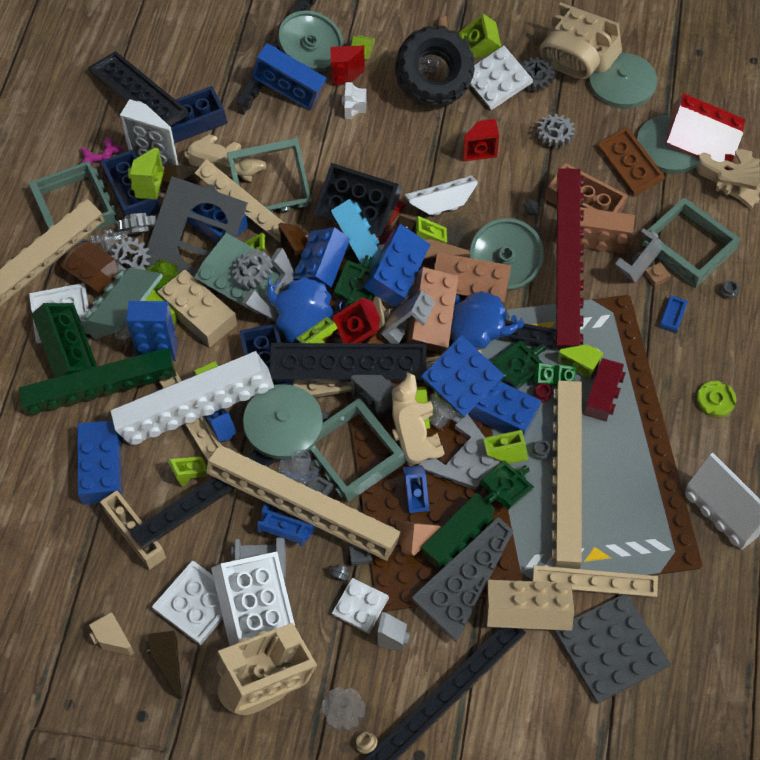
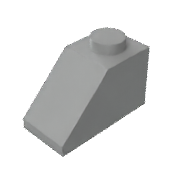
(392, 633)

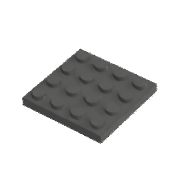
(612, 648)

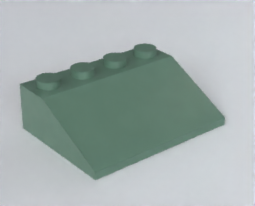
(218, 268)
(111, 308)

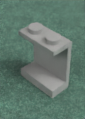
(645, 259)
(418, 306)
(247, 551)

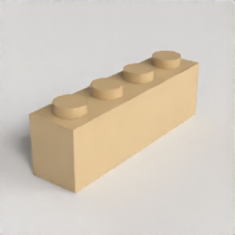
(125, 521)

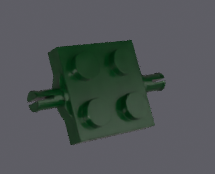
(352, 282)
(518, 363)
(506, 485)

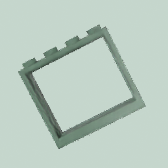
(270, 148)
(68, 177)
(678, 263)
(375, 474)

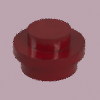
(543, 392)

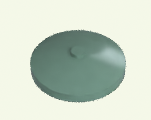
(308, 39)
(626, 83)
(668, 159)
(512, 244)
(283, 421)

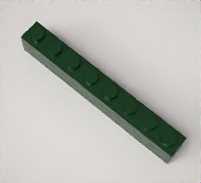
(97, 382)

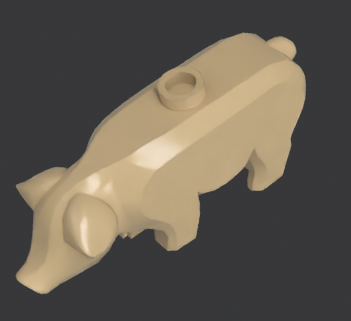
(217, 155)
(410, 424)

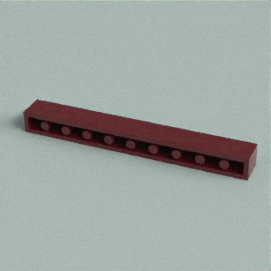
(568, 259)

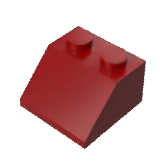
(346, 63)
(481, 141)
(357, 321)

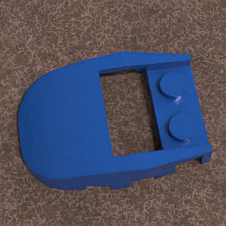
(284, 526)

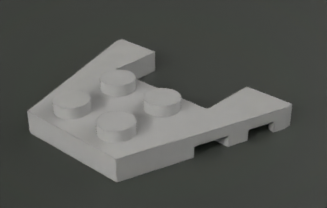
(255, 302)
(469, 463)

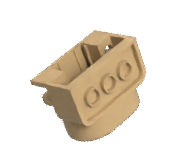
(581, 42)
(263, 669)

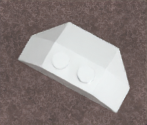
(443, 196)

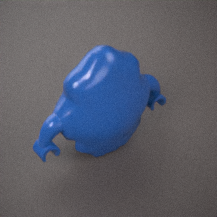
(300, 306)
(481, 319)

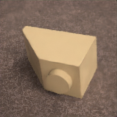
(110, 635)

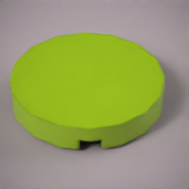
(716, 399)

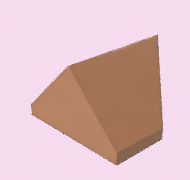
(414, 535)

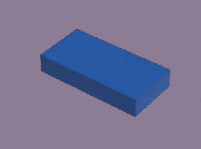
(673, 314)

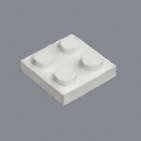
(360, 605)

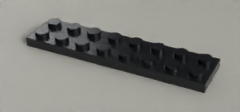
(132, 84)
(342, 360)

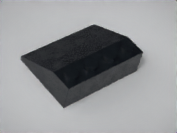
(373, 195)

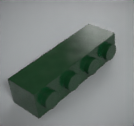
(458, 532)

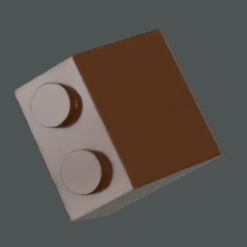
(292, 241)

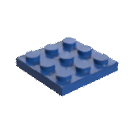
(462, 376)

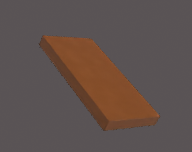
(630, 161)

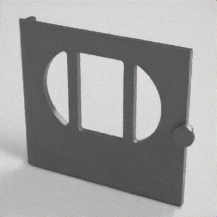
(173, 215)

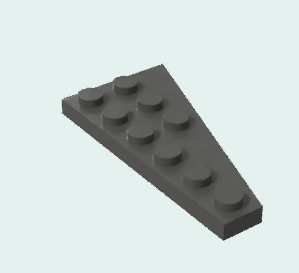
(458, 586)

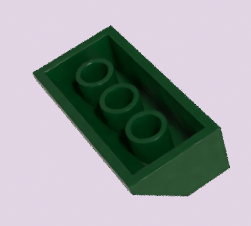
(63, 338)

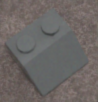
(374, 392)

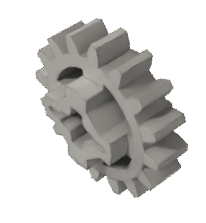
(555, 130)
(136, 223)
(127, 248)
(252, 269)

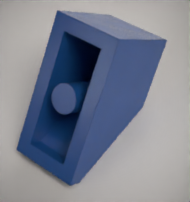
(221, 425)
(416, 488)

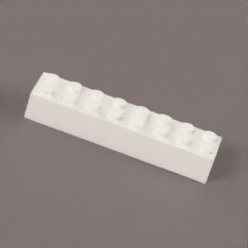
(192, 399)

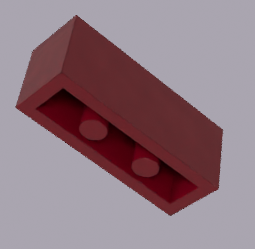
(605, 389)

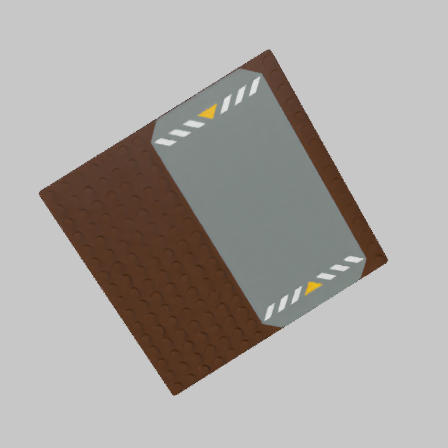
(630, 482)

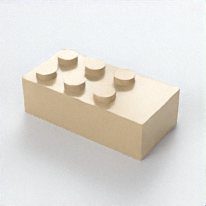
(198, 308)
(530, 605)

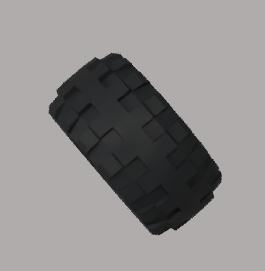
(451, 49)

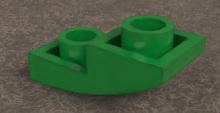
(553, 373)

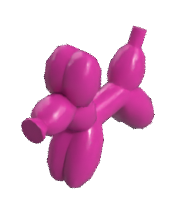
(107, 153)

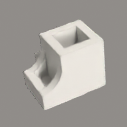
(354, 100)

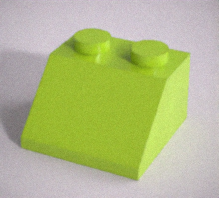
(481, 36)
(146, 175)

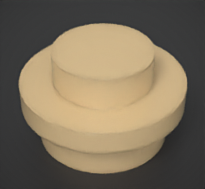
(366, 742)

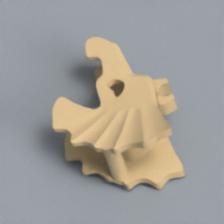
(740, 181)

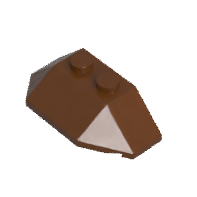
(90, 265)

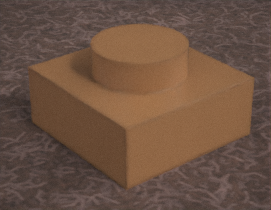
(657, 274)

